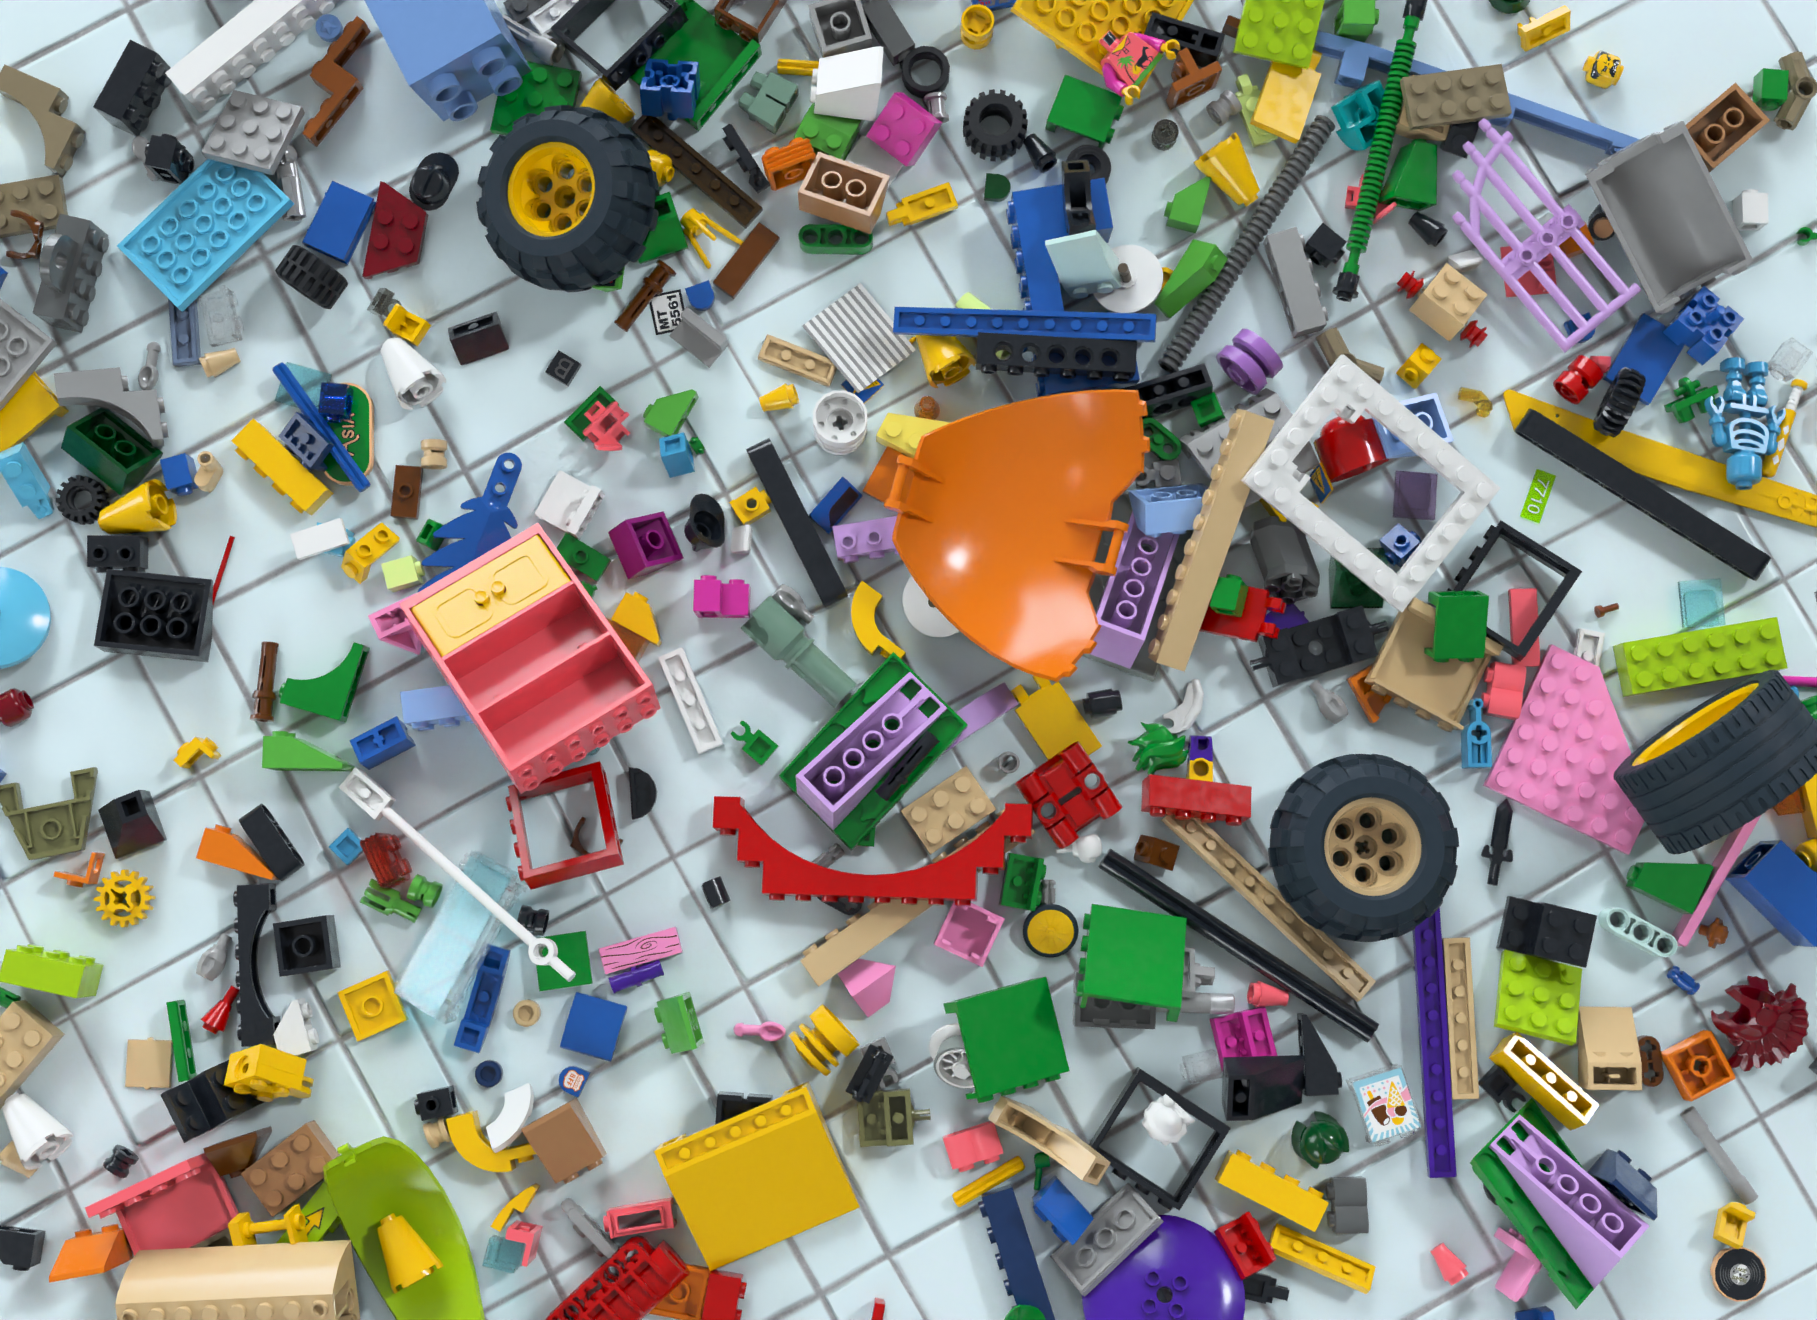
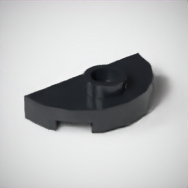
(642, 792)

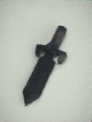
(1499, 842)

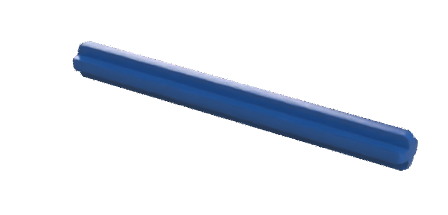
(311, 413)

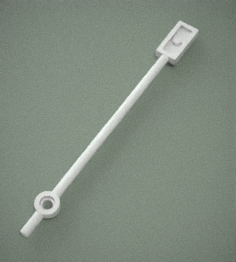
(378, 803)

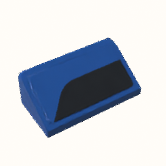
(835, 505)

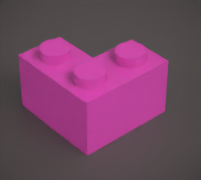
(721, 600)

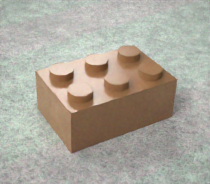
(1725, 125)
(290, 1168)

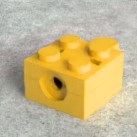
(268, 1074)

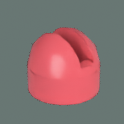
(1603, 362)

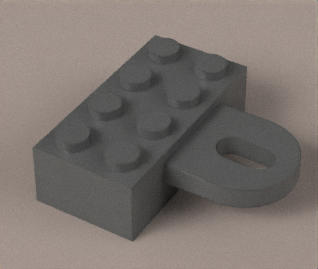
(69, 272)

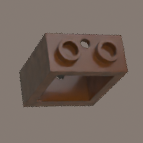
(745, 30)

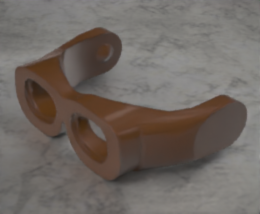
(37, 229)
(575, 840)

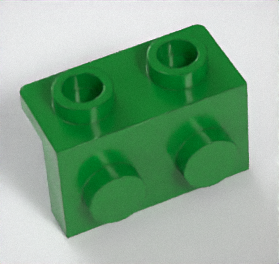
(1022, 882)

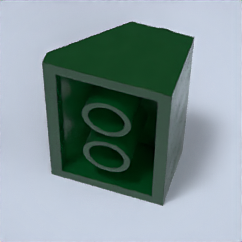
(110, 449)

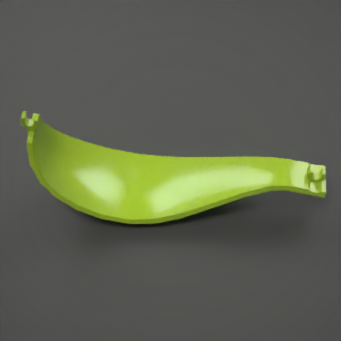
(389, 1179)

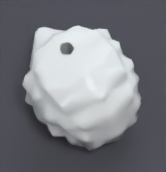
(1166, 1120)

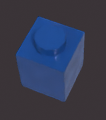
(179, 474)

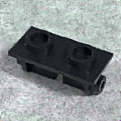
(869, 1074)

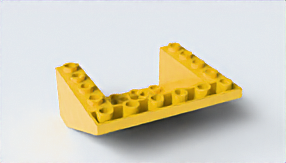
(757, 1177)

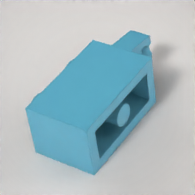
(26, 480)

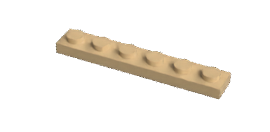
(1460, 1018)

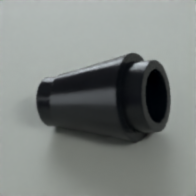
(1040, 154)
(1428, 229)

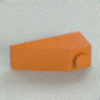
(232, 851)

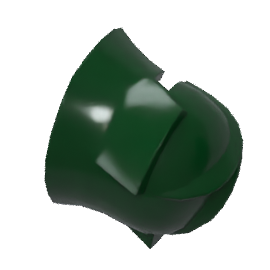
(1320, 1141)

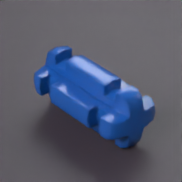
(1683, 980)

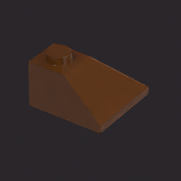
(237, 1153)

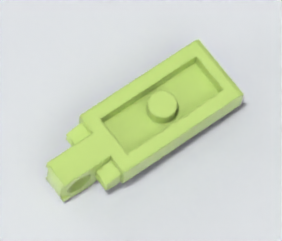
(1248, 97)

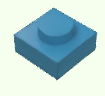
(347, 846)

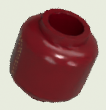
(15, 707)

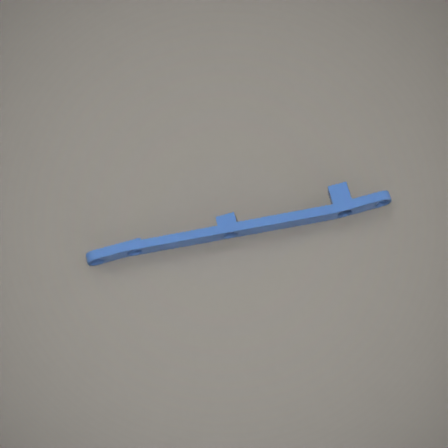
(1357, 56)

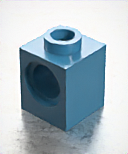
(676, 455)

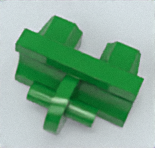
(1682, 407)

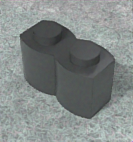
(1348, 1205)

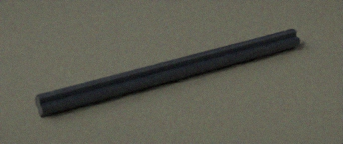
(1239, 945)

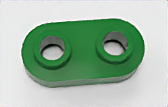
(1160, 437)

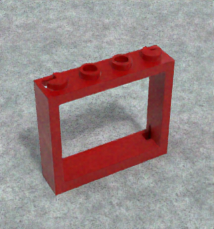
(576, 866)

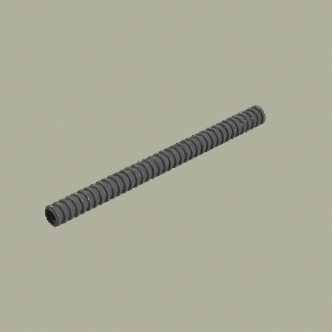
(1247, 243)

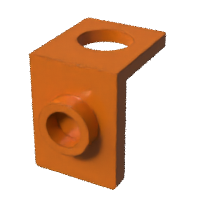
(91, 876)

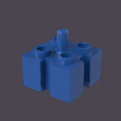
(670, 89)
(1703, 325)

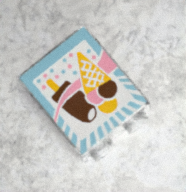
(1385, 1104)

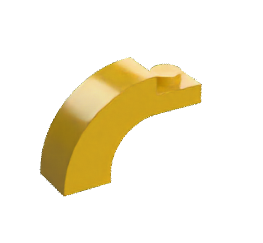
(863, 619)

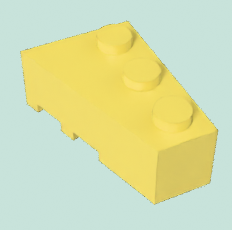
(905, 432)

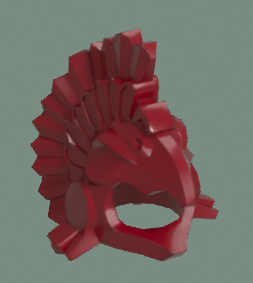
(1764, 1025)

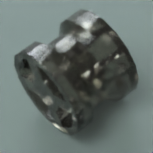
(1162, 140)

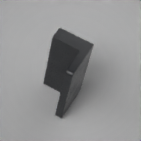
(478, 338)

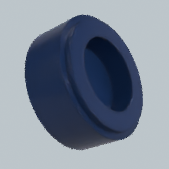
(489, 1073)

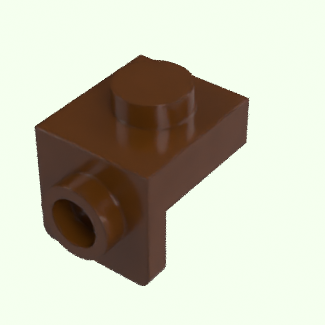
(1156, 852)

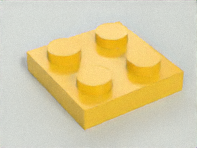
(372, 1006)

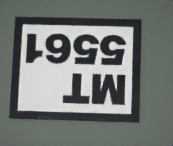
(666, 311)

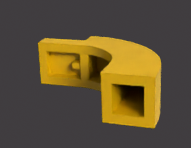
(476, 1148)

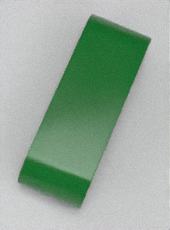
(826, 231)

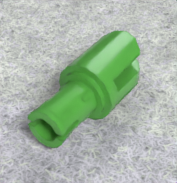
(389, 902)

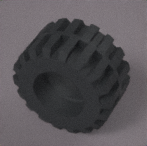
(995, 105)
(311, 277)

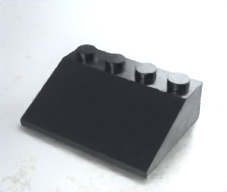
(156, 615)

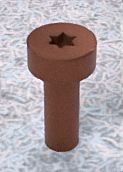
(1600, 611)

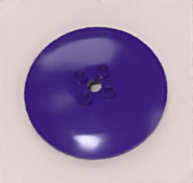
(1172, 1257)

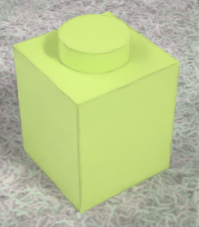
(403, 573)

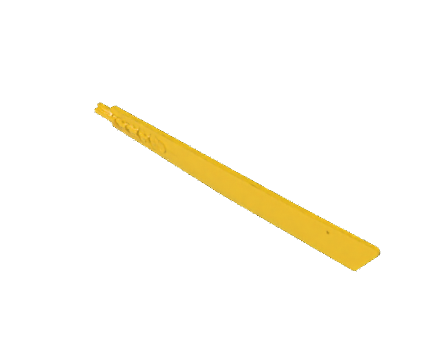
(1674, 465)

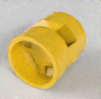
(977, 26)

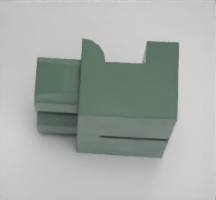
(772, 101)

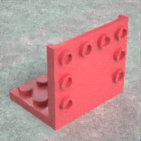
(172, 1206)

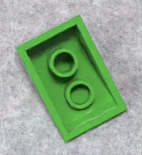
(829, 133)
(288, 753)
(679, 1023)

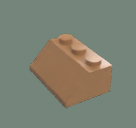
(843, 192)

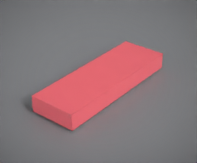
(1522, 614)

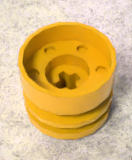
(823, 1040)

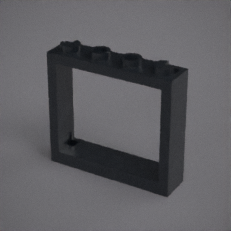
(587, 11)
(1540, 554)
(1197, 1169)

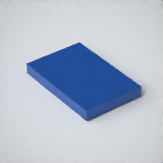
(1648, 353)

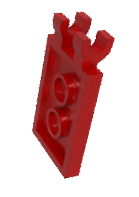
(1252, 620)

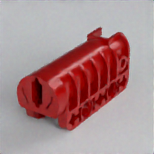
(636, 1289)

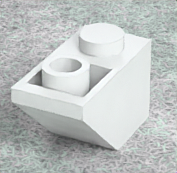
(295, 1029)

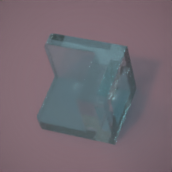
(503, 1254)

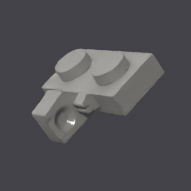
(1194, 974)

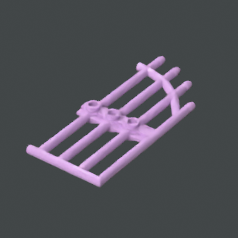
(1538, 245)

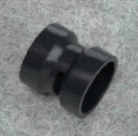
(533, 919)

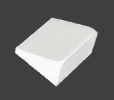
(1465, 261)
(741, 539)

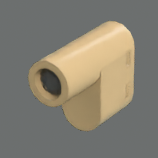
(208, 473)

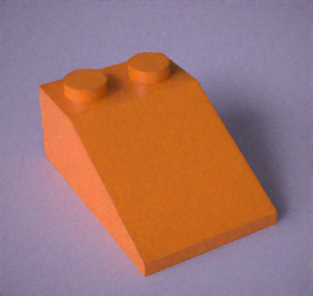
(91, 1253)

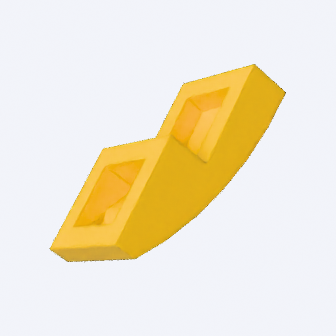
(519, 1202)

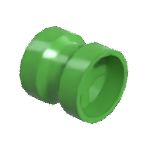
(424, 891)

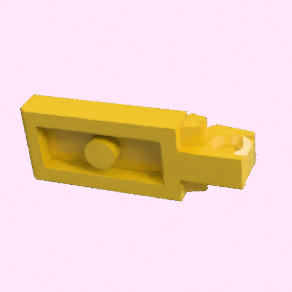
(923, 205)

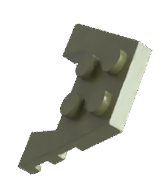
(55, 826)

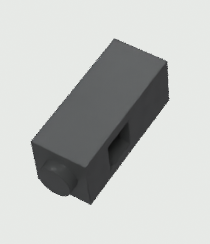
(888, 30)

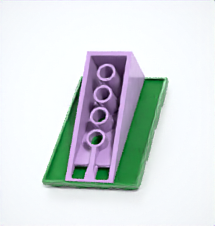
(863, 742)
(1555, 1204)

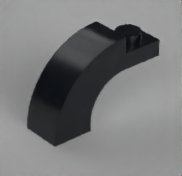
(1077, 197)

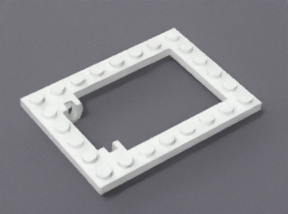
(1280, 484)

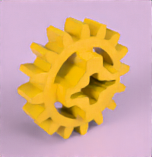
(112, 897)

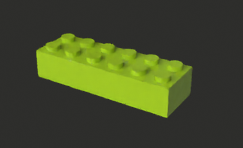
(1699, 656)

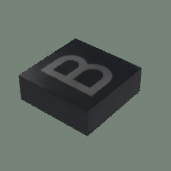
(563, 368)

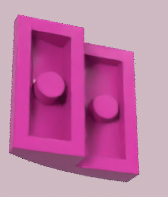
(1243, 1034)

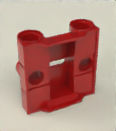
(1058, 778)

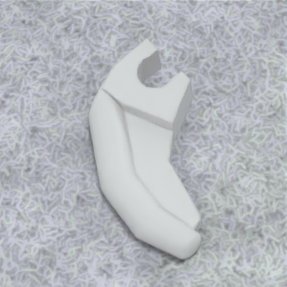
(1188, 711)

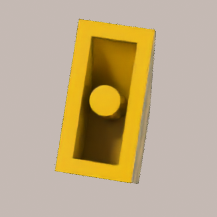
(638, 617)

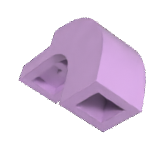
(985, 710)

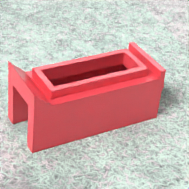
(666, 1213)

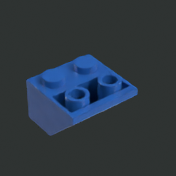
(1063, 1210)

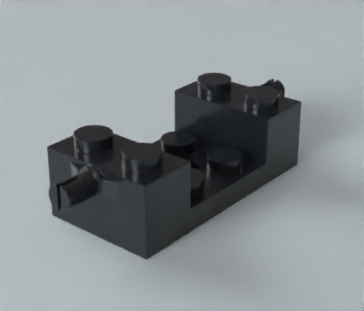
(1344, 641)

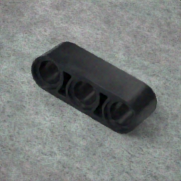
(271, 842)

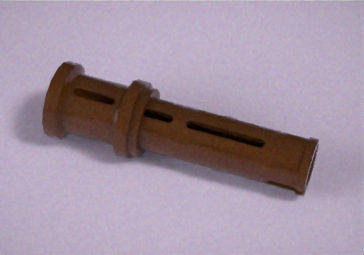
(652, 285)
(264, 694)

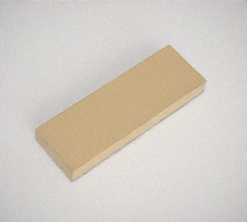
(797, 360)

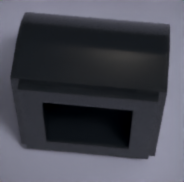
(715, 892)

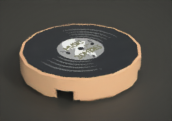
(1738, 1273)

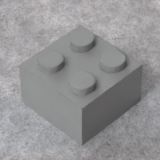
(840, 26)

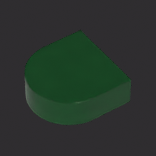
(996, 187)

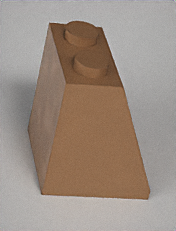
(565, 1142)

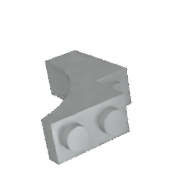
(106, 390)

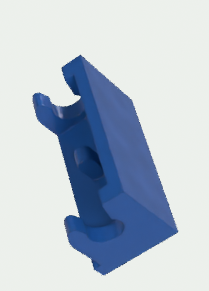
(382, 743)

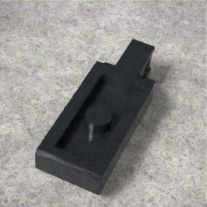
(746, 161)
(1263, 1288)

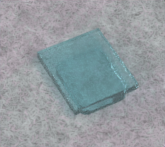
(308, 379)
(1701, 603)

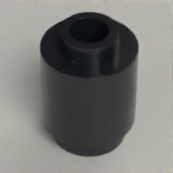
(1102, 703)

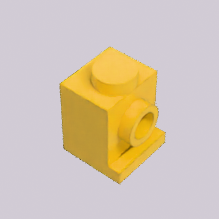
(750, 515)

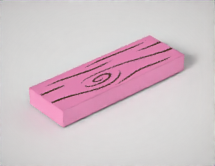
(640, 950)

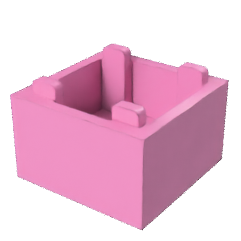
(969, 932)

